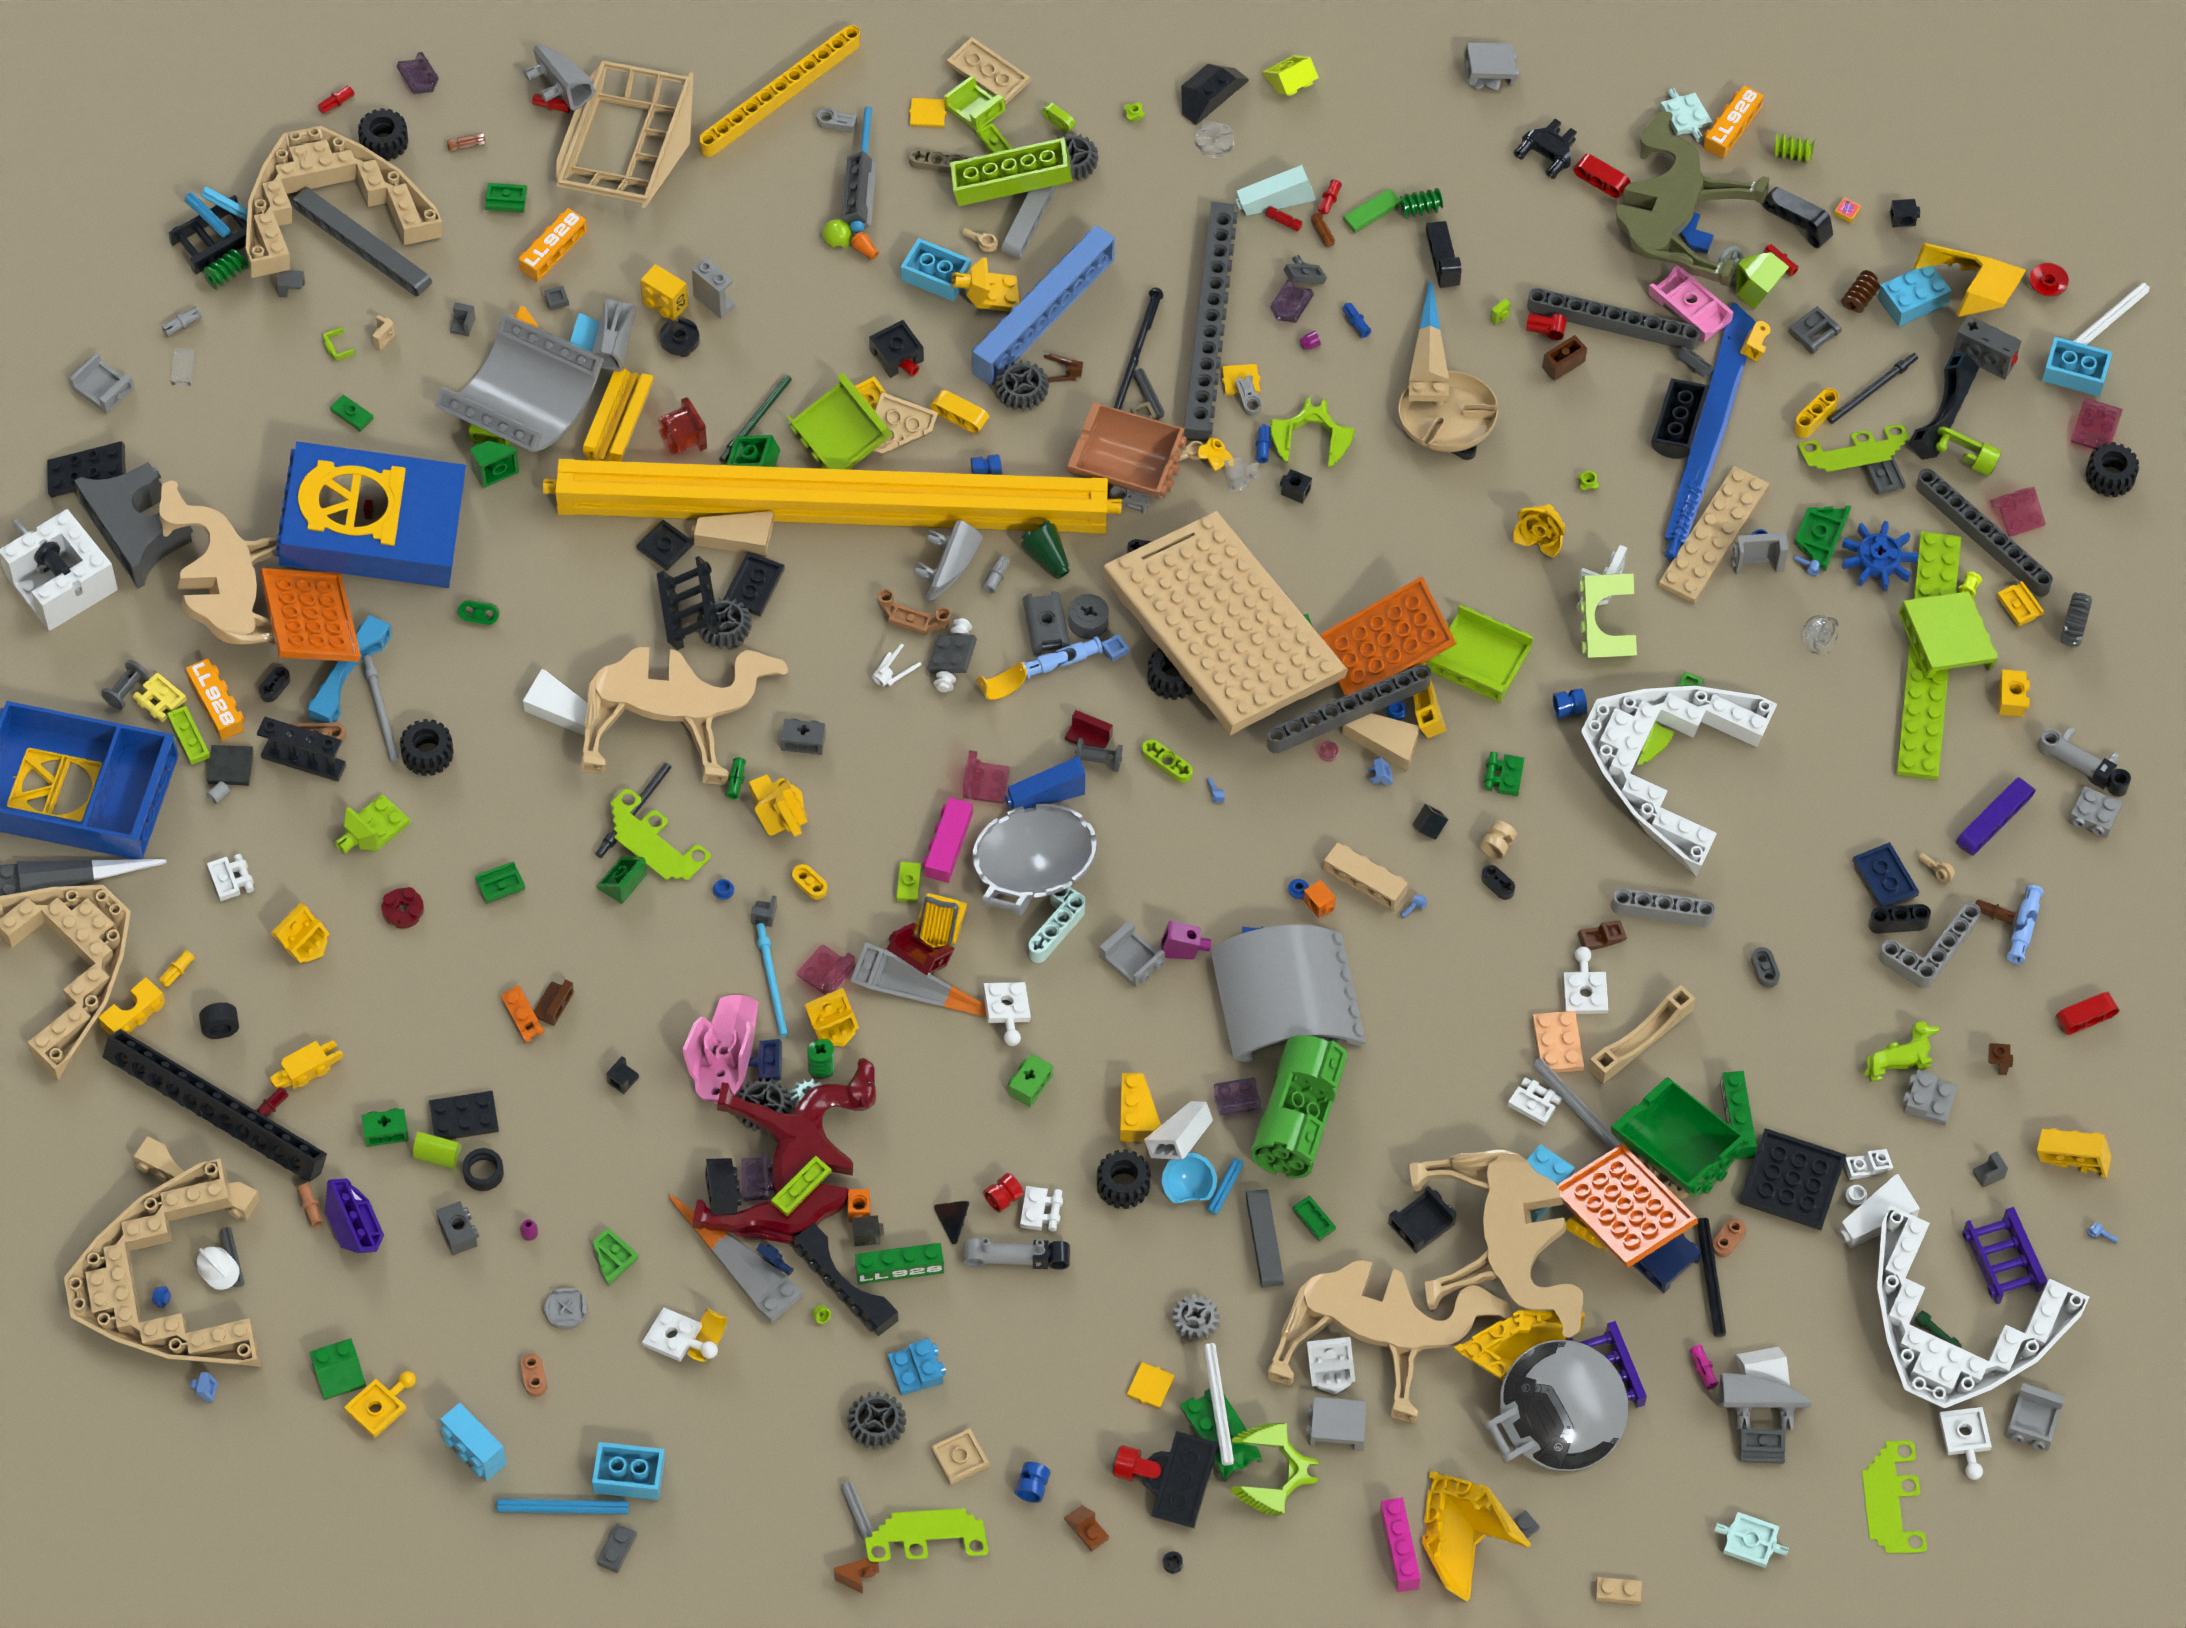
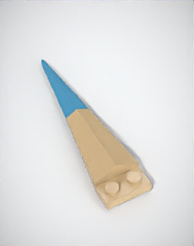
(1429, 369)

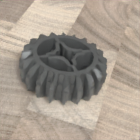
(1084, 155)
(1024, 392)
(2076, 619)
(730, 631)
(760, 1093)
(864, 1431)

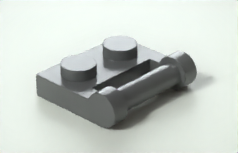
(1810, 325)

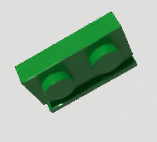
(506, 197)
(500, 882)

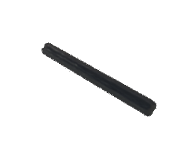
(1711, 1277)

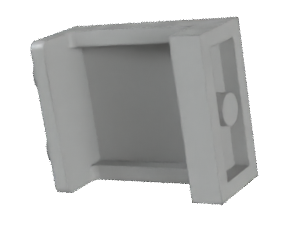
(1490, 61)
(710, 287)
(101, 384)
(1760, 549)
(1131, 955)
(2035, 1417)
(1337, 1421)

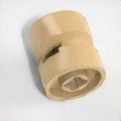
(1498, 840)

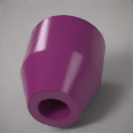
(1310, 340)
(529, 1230)

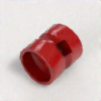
(1003, 1192)

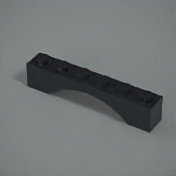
(1958, 375)
(873, 1309)

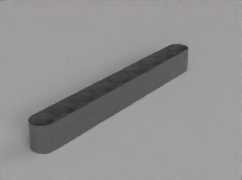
(361, 241)
(1626, 321)
(1977, 525)
(1343, 716)

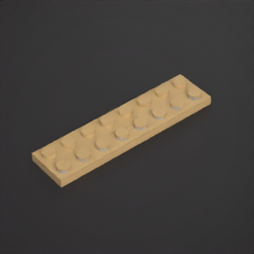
(1713, 534)

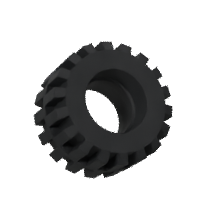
(384, 122)
(2112, 456)
(1163, 683)
(424, 733)
(1123, 1194)

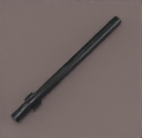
(1899, 367)
(609, 840)

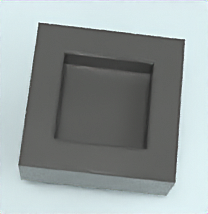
(556, 297)
(1526, 1524)

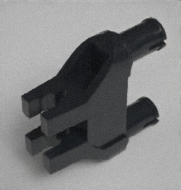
(1549, 144)

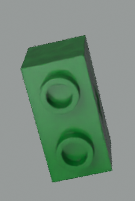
(394, 1132)

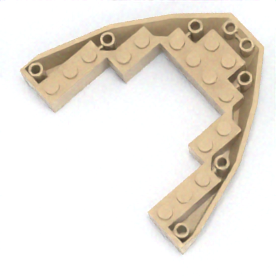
(319, 159)
(97, 929)
(103, 1283)

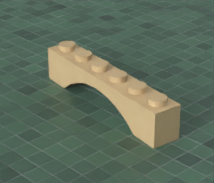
(1663, 1018)
(155, 1159)

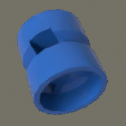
(988, 466)
(1574, 703)
(1032, 1482)

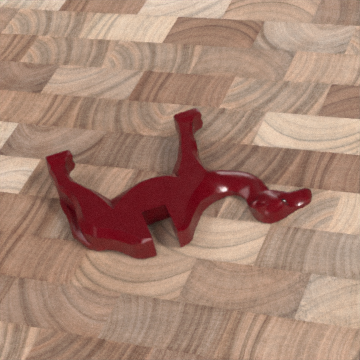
(799, 1141)

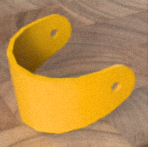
(1004, 683)
(712, 1330)

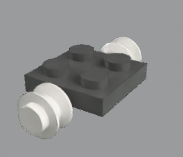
(952, 654)

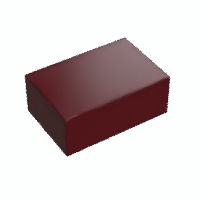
(368, 509)

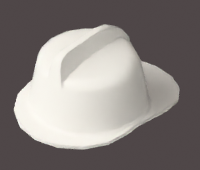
(217, 1267)

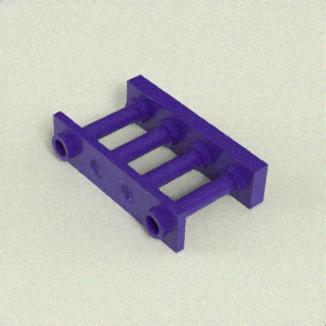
(2019, 1241)
(1622, 1357)

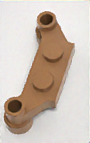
(911, 618)

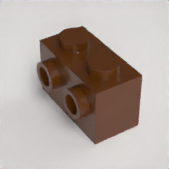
(1564, 357)

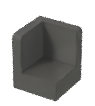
(290, 280)
(463, 319)
(764, 912)
(1991, 1171)

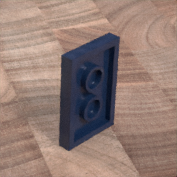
(1885, 876)

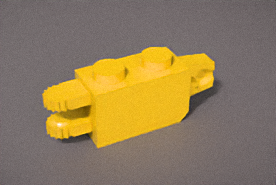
(306, 1065)

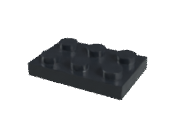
(755, 582)
(464, 1115)

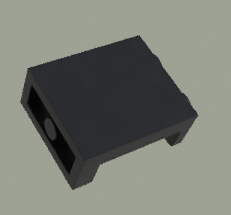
(1423, 1220)

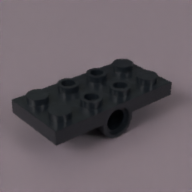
(94, 464)

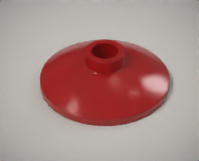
(2052, 274)

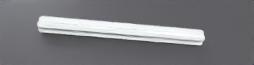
(2113, 314)
(1218, 1404)

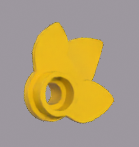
(1215, 453)

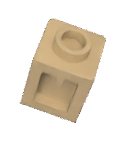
(383, 333)

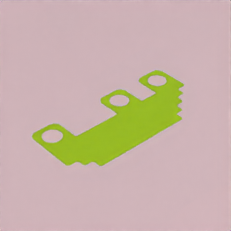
(1861, 454)
(644, 842)
(1882, 1501)
(919, 1526)

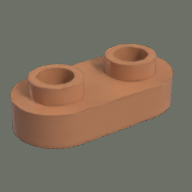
(1730, 1237)
(532, 1374)

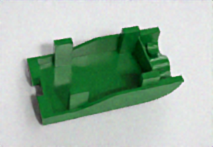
(1202, 1423)

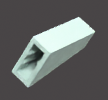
(1277, 191)

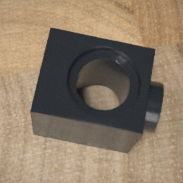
(1904, 213)
(1299, 492)

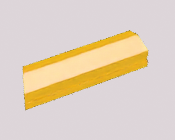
(617, 416)

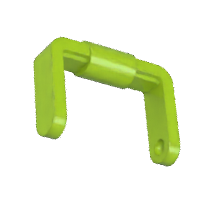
(330, 348)

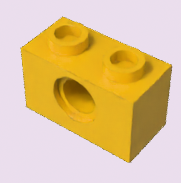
(2010, 703)

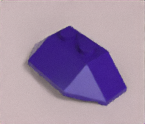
(352, 1217)

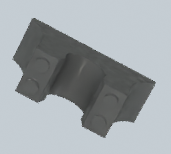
(116, 512)

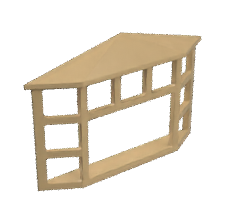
(674, 145)

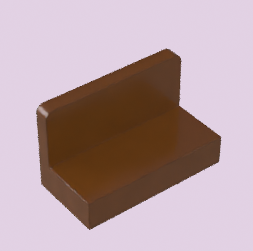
(554, 1002)

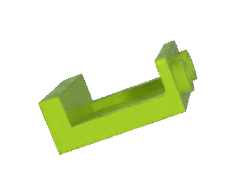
(974, 104)

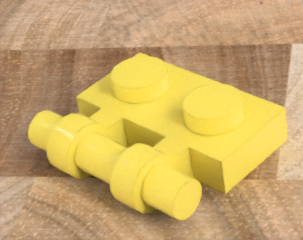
(164, 692)

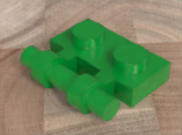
(1511, 773)

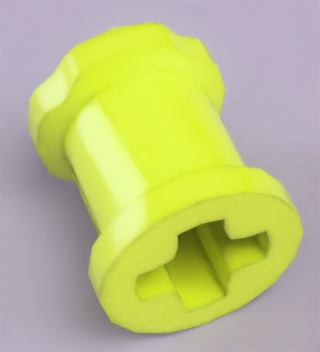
(1970, 583)

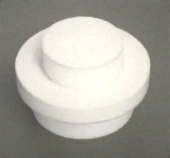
(1856, 1195)

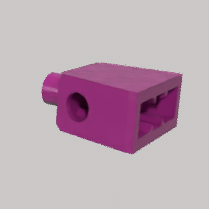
(1183, 941)

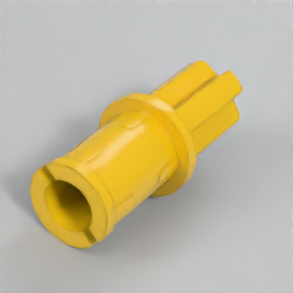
(176, 968)

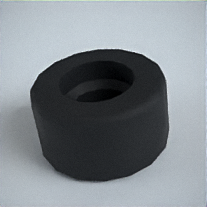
(219, 1020)

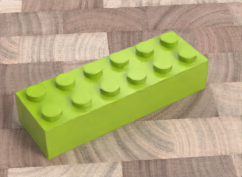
(1011, 172)

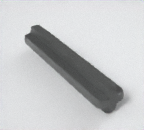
(1148, 392)
(230, 1248)

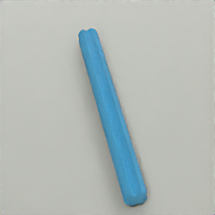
(562, 1506)

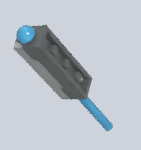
(860, 183)

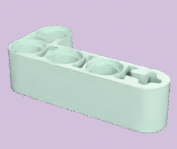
(1059, 929)

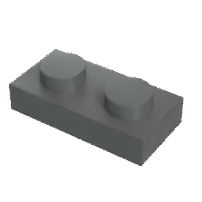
(617, 1548)

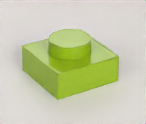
(1500, 312)

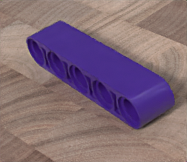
(1995, 816)

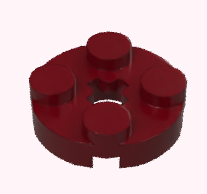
(398, 897)

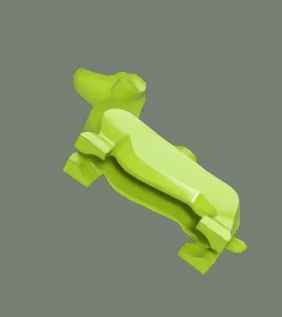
(1905, 1055)

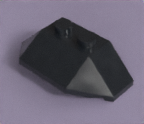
(1209, 90)

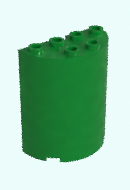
(1680, 1138)

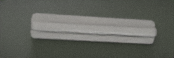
(857, 1510)

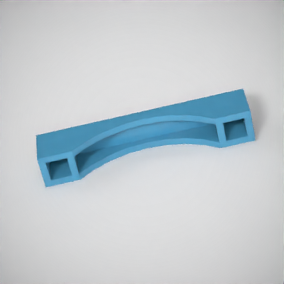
(371, 638)

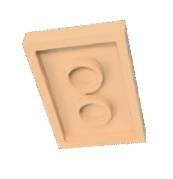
(1559, 1041)

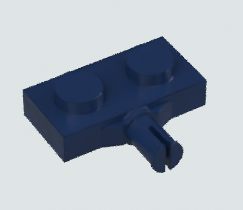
(768, 1060)
(773, 1257)

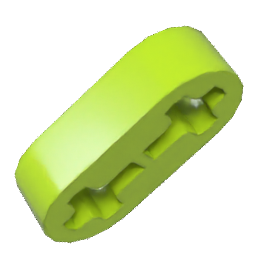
(1058, 117)

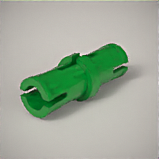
(737, 768)

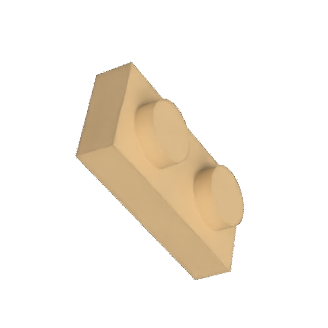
(1618, 1590)

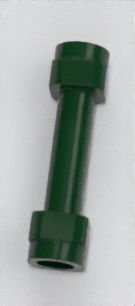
(1924, 1319)

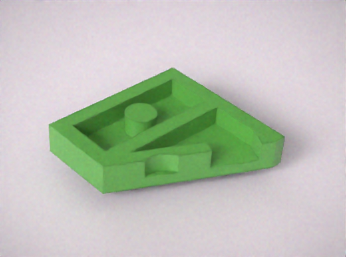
(613, 1255)

